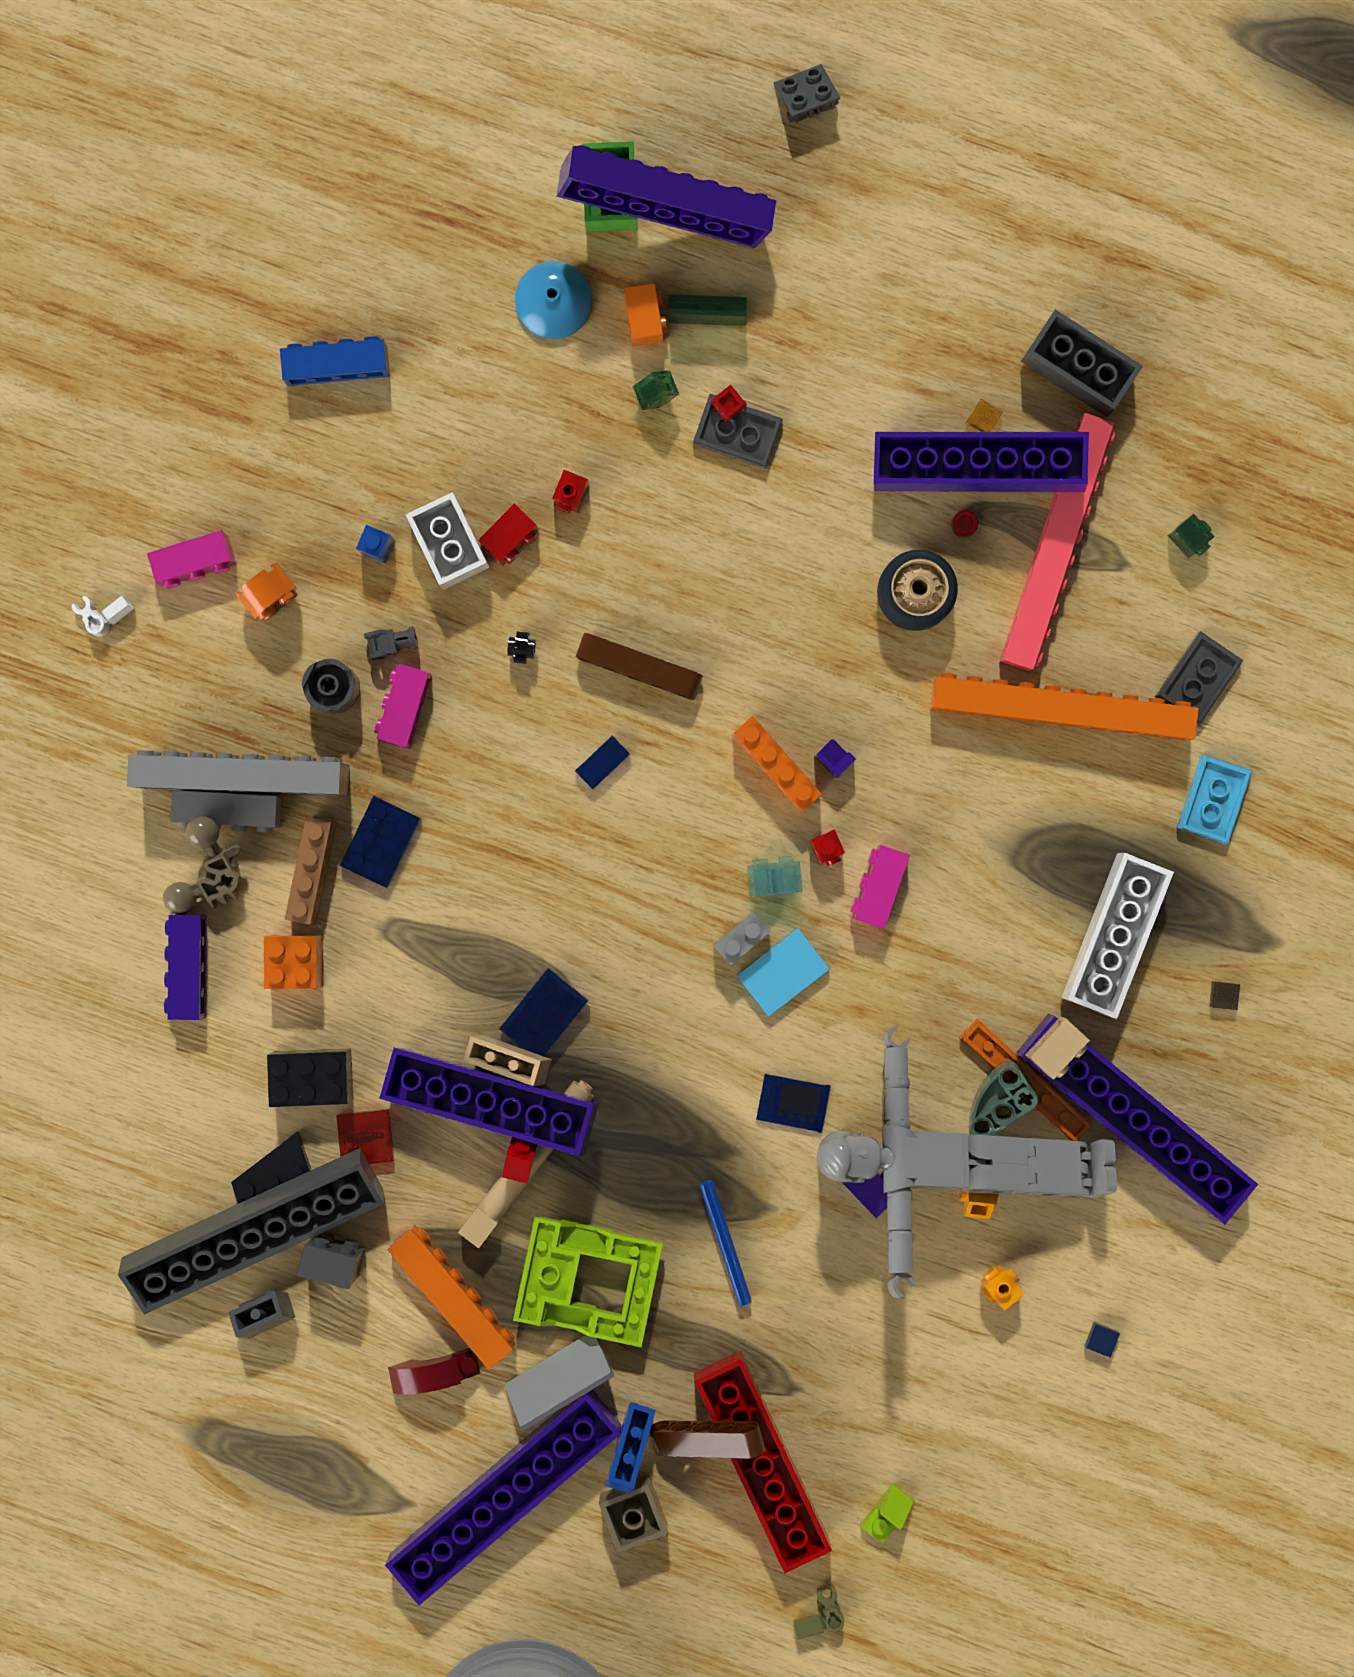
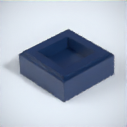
(1102, 1339)

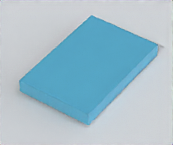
(1214, 799)
(783, 972)

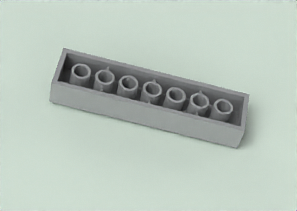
(233, 774)

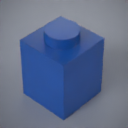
(375, 544)

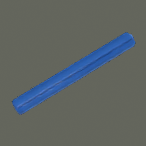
(725, 1242)

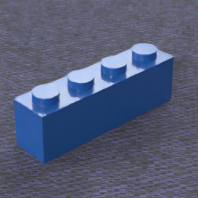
(334, 361)

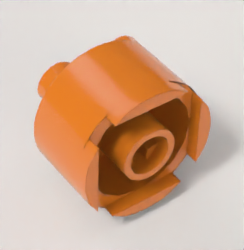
(266, 592)

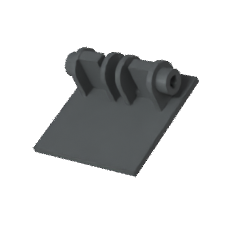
(807, 92)

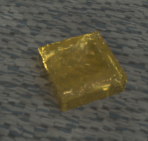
(984, 416)

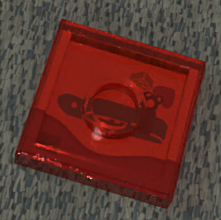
(368, 1132)

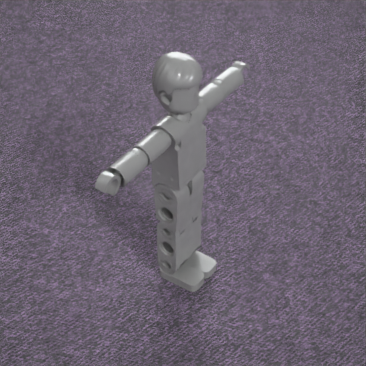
(955, 1163)

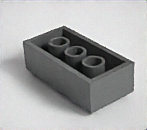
(1081, 363)

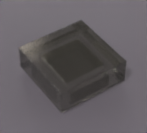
(1224, 995)

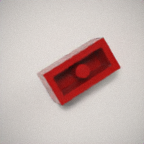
(509, 535)

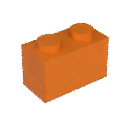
(644, 315)

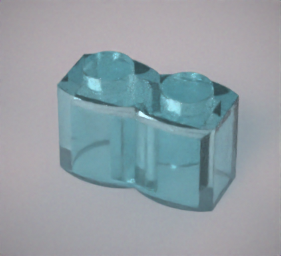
(774, 877)

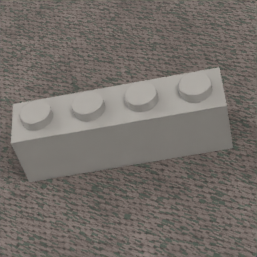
(228, 809)

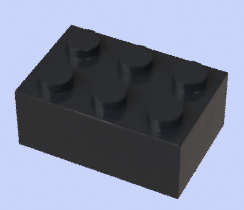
(309, 1077)

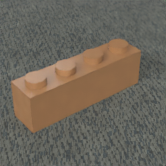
(310, 871)

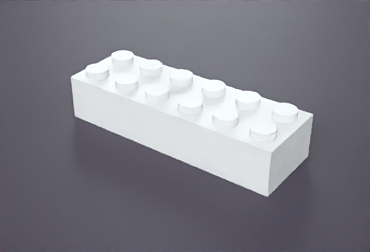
(1117, 934)

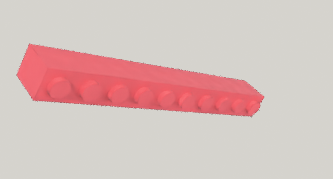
(1055, 555)

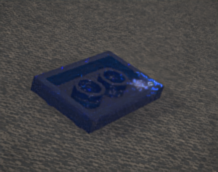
(380, 842)
(544, 1013)

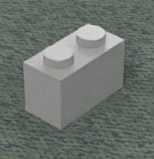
(741, 938)

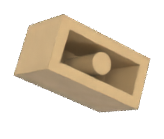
(1058, 1048)

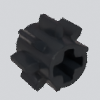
(521, 647)

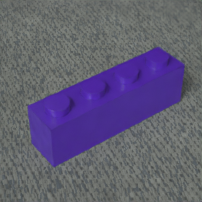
(185, 967)

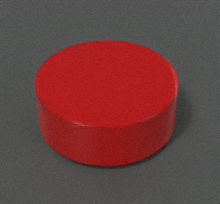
(964, 523)

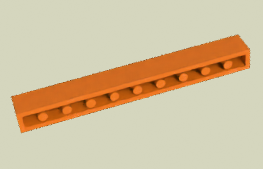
(1064, 708)

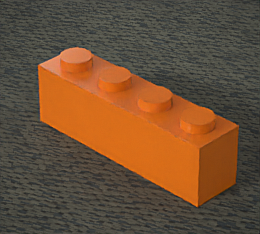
(776, 764)

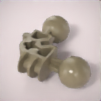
(203, 834)

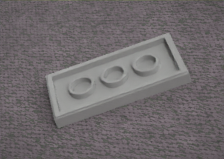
(558, 1380)

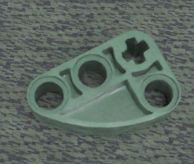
(998, 1092)

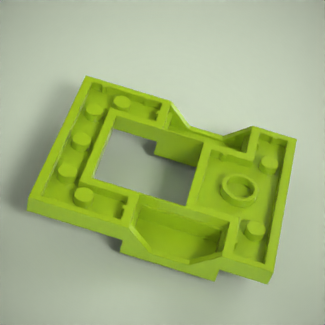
(552, 1271)

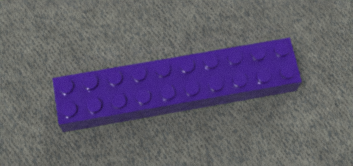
(1149, 1129)
(502, 1495)

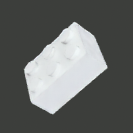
(447, 541)

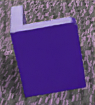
(834, 758)

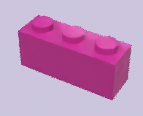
(192, 559)
(403, 705)
(879, 886)

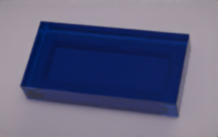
(602, 762)

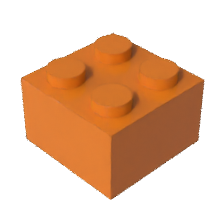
(292, 961)

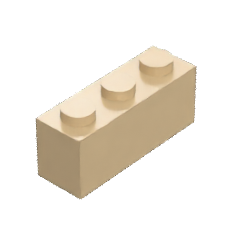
(507, 1060)

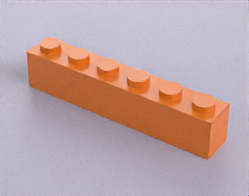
(452, 1297)

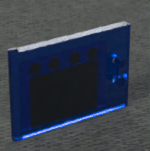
(793, 1102)

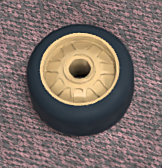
(913, 610)

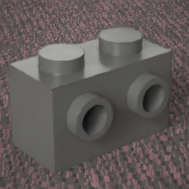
(261, 1314)

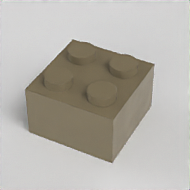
(633, 1516)

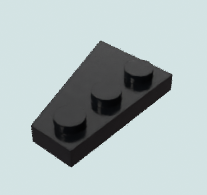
(276, 1168)

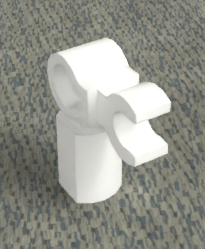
(100, 624)

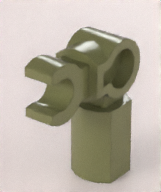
(815, 1624)

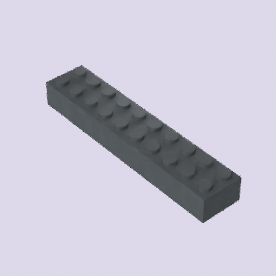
(251, 1231)

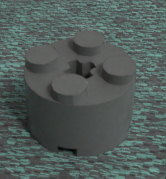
(336, 700)

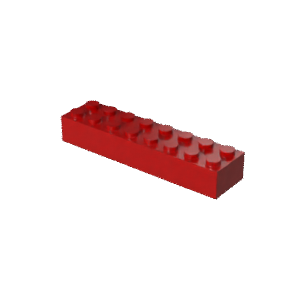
(772, 1477)

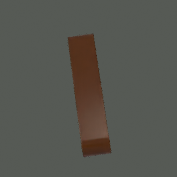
(639, 666)
(707, 1439)

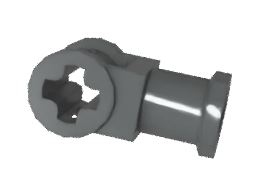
(390, 642)

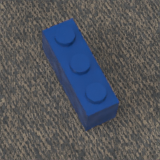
(630, 1448)

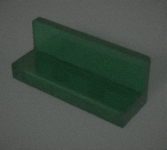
(707, 310)

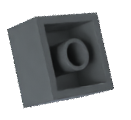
(331, 1260)

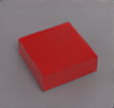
(728, 403)

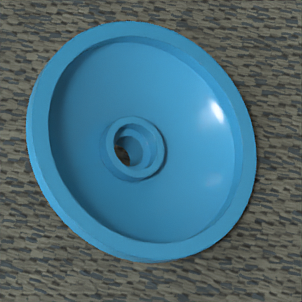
(553, 316)

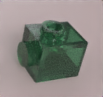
(656, 390)
(1192, 536)

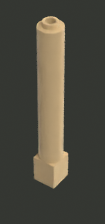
(505, 1191)

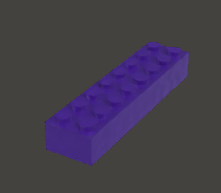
(665, 197)
(981, 461)
(489, 1101)

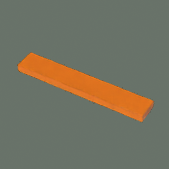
(1049, 1102)

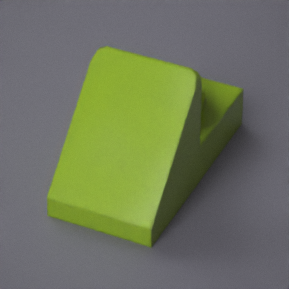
(888, 1513)

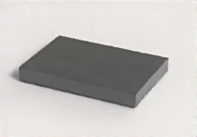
(744, 437)
(1200, 675)

